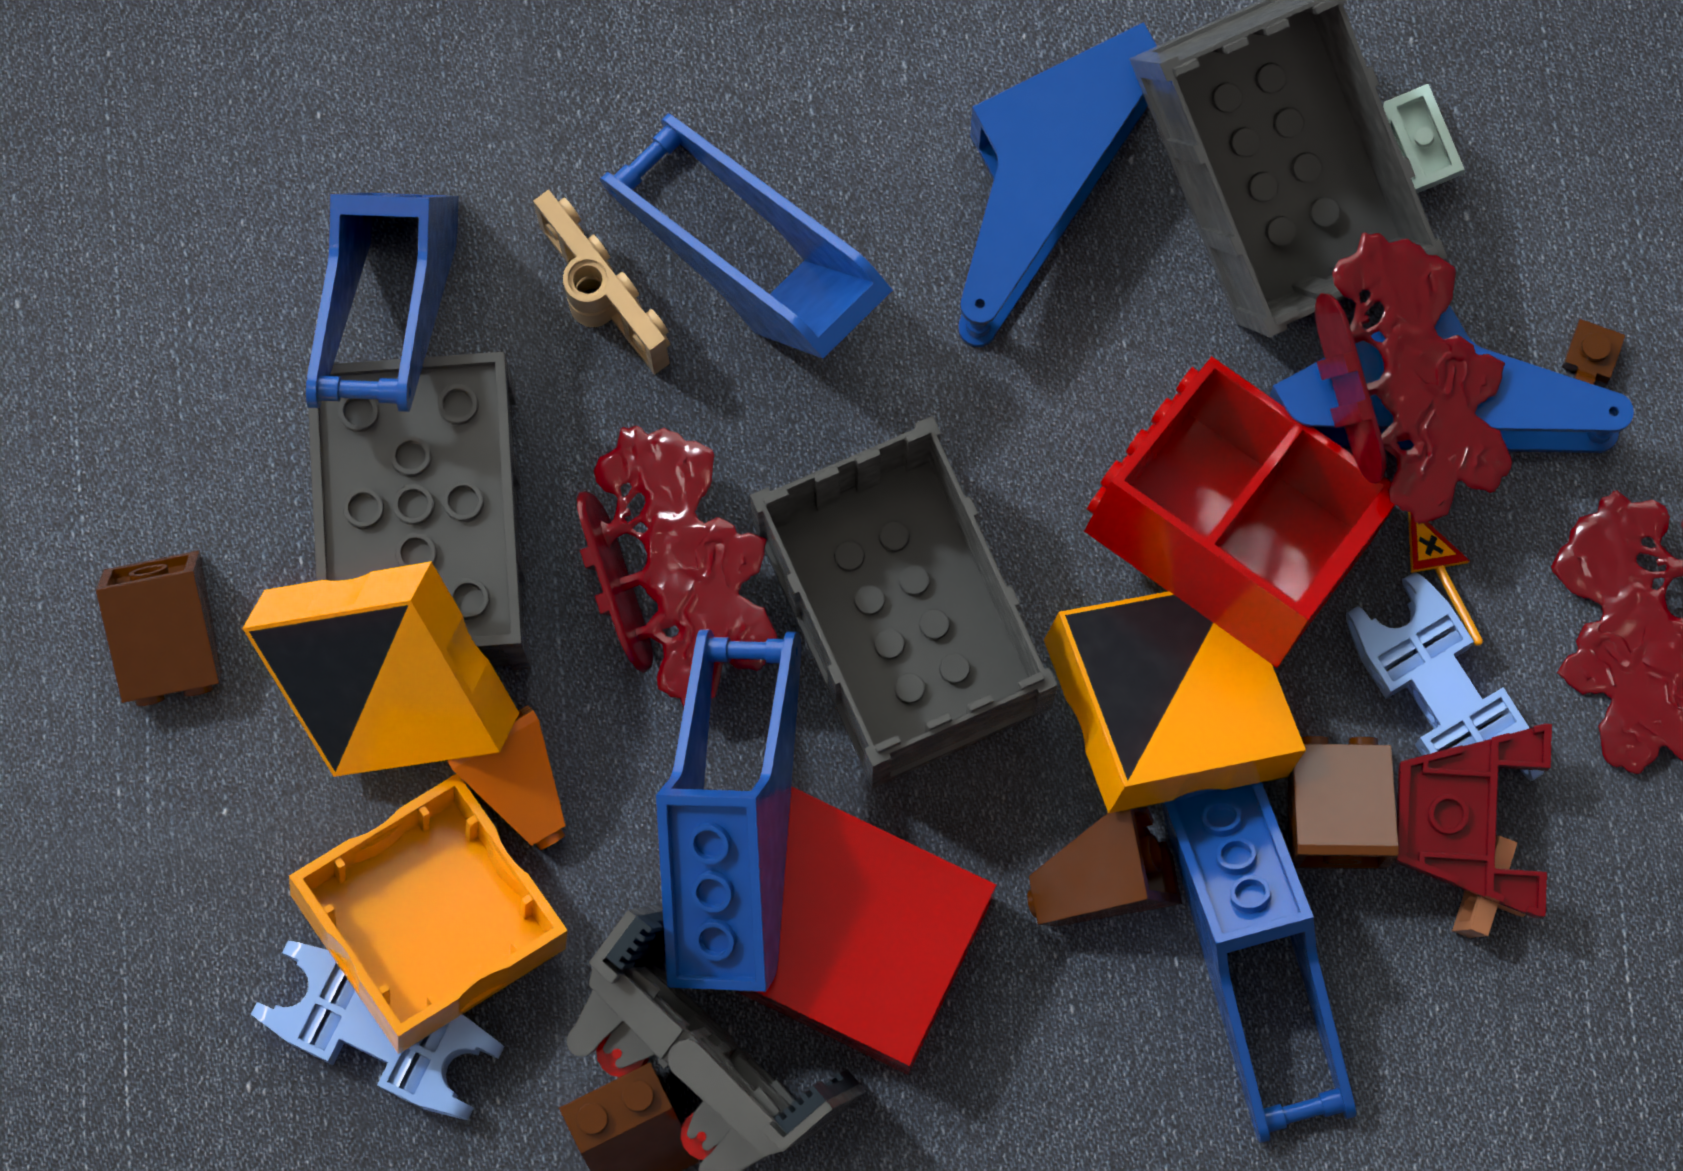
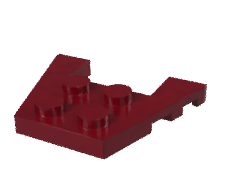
(1451, 817)

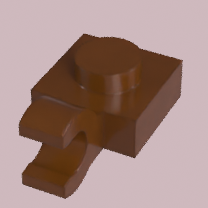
(1593, 352)

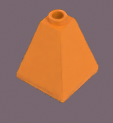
(518, 782)

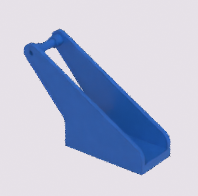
(1046, 154)
(348, 247)
(809, 307)
(1531, 409)
(727, 847)
(1243, 896)

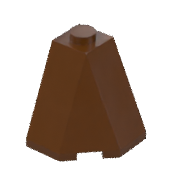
(1105, 873)

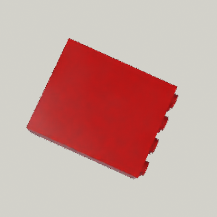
(1239, 509)
(869, 932)

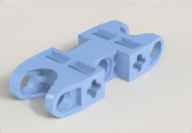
(1433, 672)
(336, 1015)

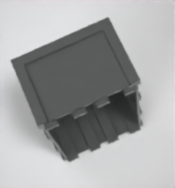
(1280, 152)
(427, 490)
(902, 604)

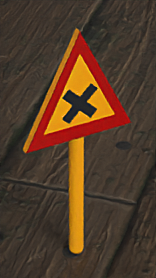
(1434, 551)

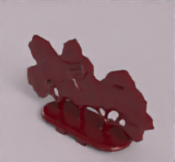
(1425, 384)
(690, 564)
(1638, 642)

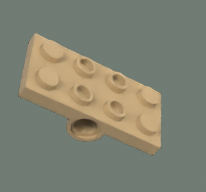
(591, 270)

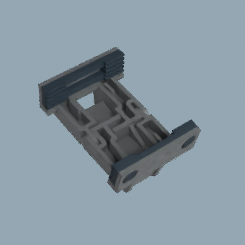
(637, 1016)

